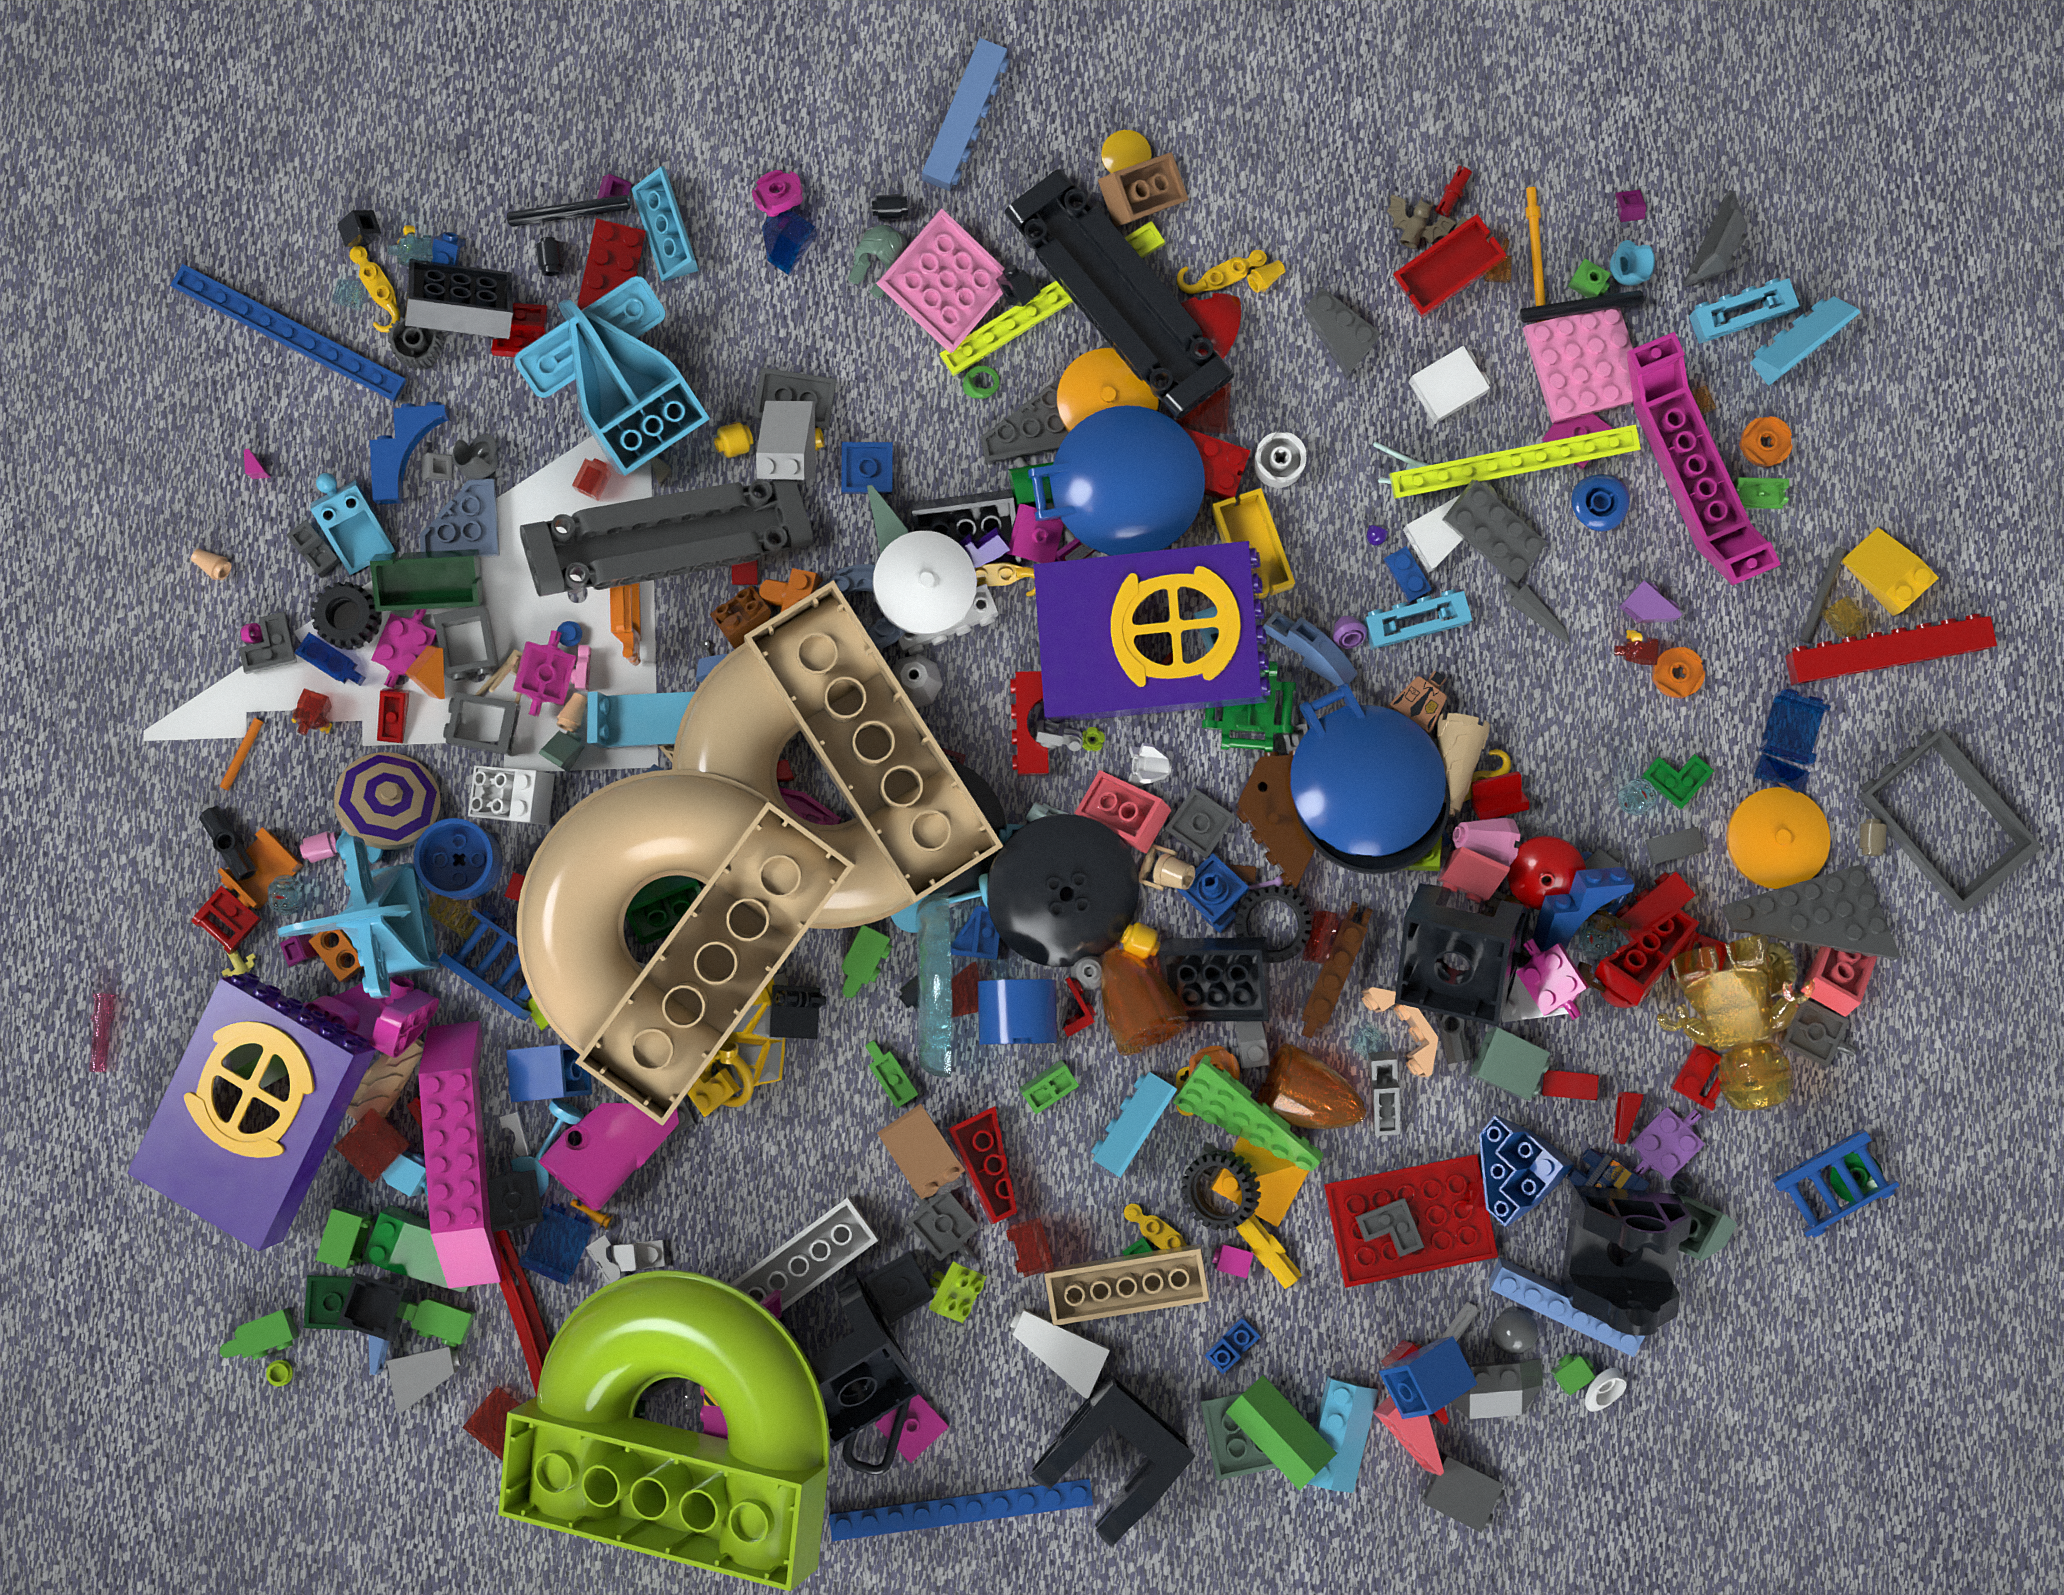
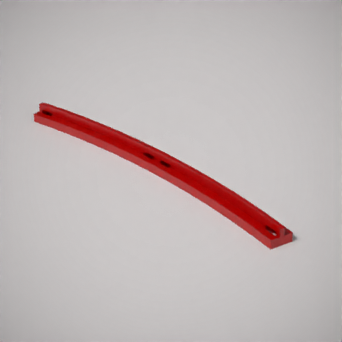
(518, 1298)

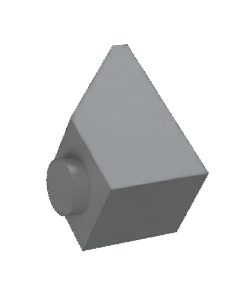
(1251, 1044)

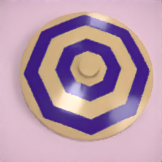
(386, 800)

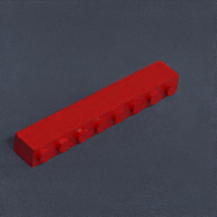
(1890, 650)

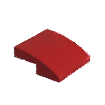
(527, 326)

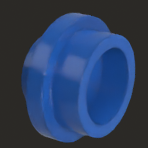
(571, 633)

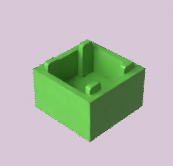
(344, 1237)

